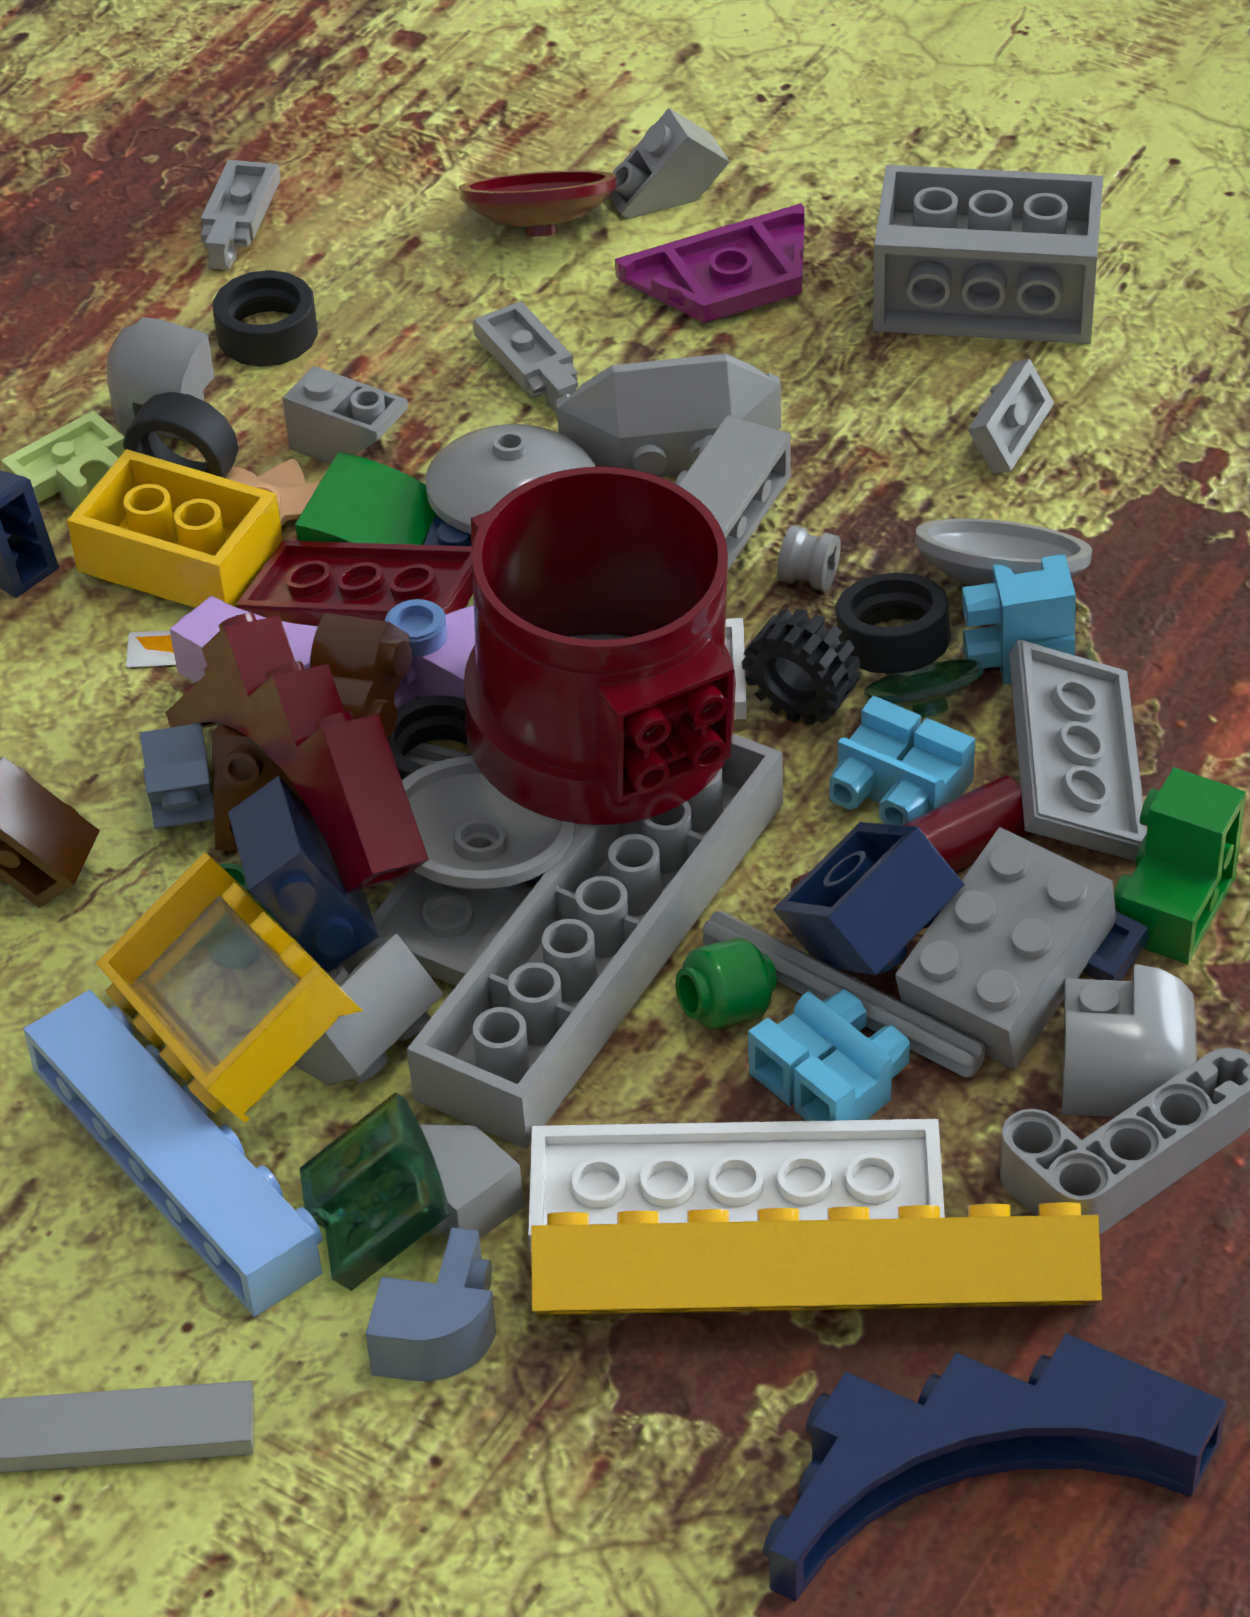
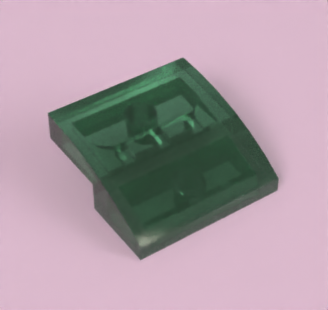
(374, 1191)

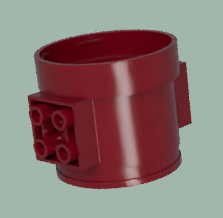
(588, 722)

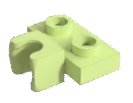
(68, 459)

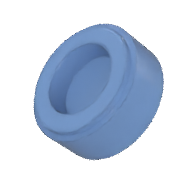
(424, 624)

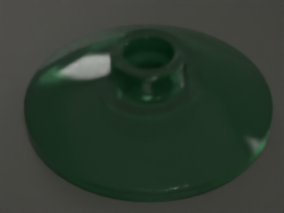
(926, 687)

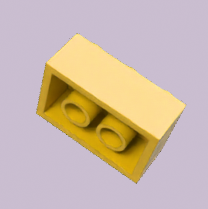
(174, 531)

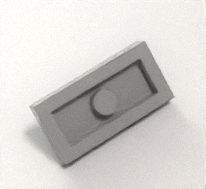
(1010, 416)

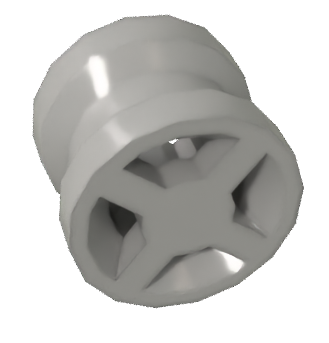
(808, 558)

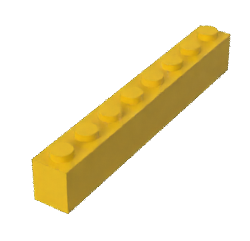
(816, 1263)

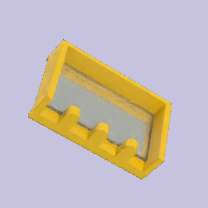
(221, 988)

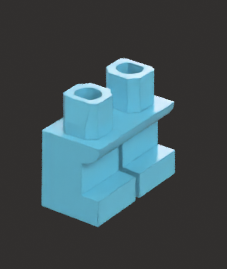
(1023, 607)
(901, 763)
(825, 1061)

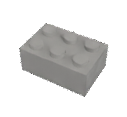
(1007, 945)

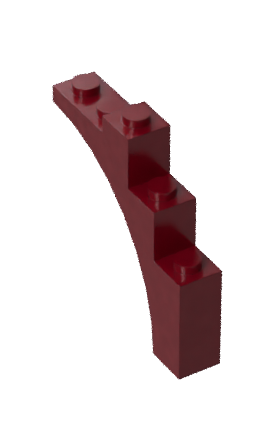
(329, 757)

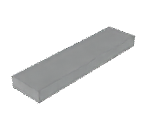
(126, 1426)

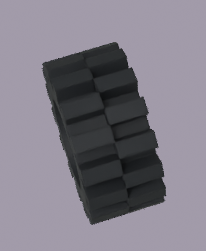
(801, 666)

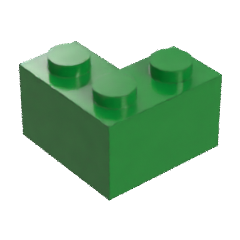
(1183, 862)

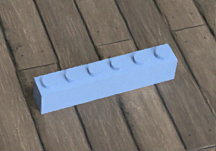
(176, 1152)

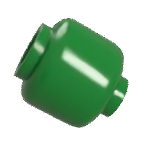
(726, 983)

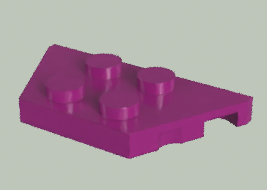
(724, 267)

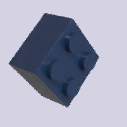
(869, 897)

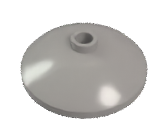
(491, 463)
(970, 548)
(476, 832)

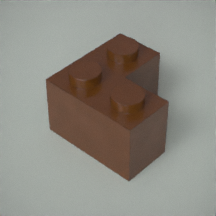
(40, 837)

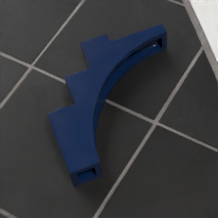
(975, 1421)

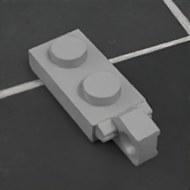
(237, 209)
(528, 352)

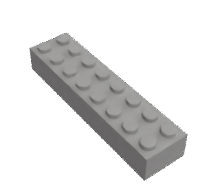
(586, 951)

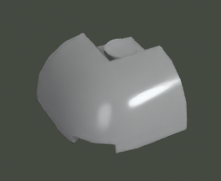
(155, 360)
(1124, 1039)

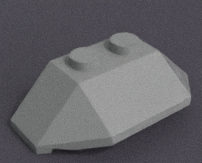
(662, 410)

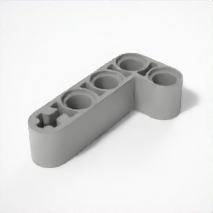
(1135, 1151)

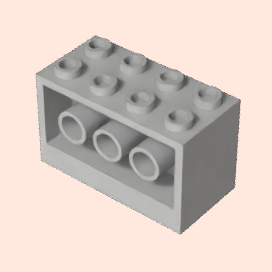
(987, 253)

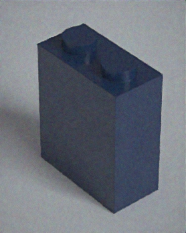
(296, 875)

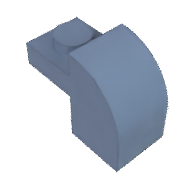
(177, 775)
(434, 1328)

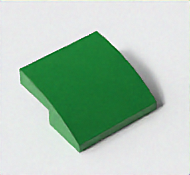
(366, 505)

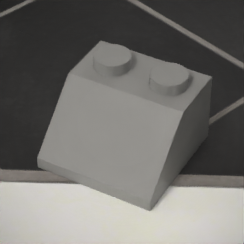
(394, 1001)

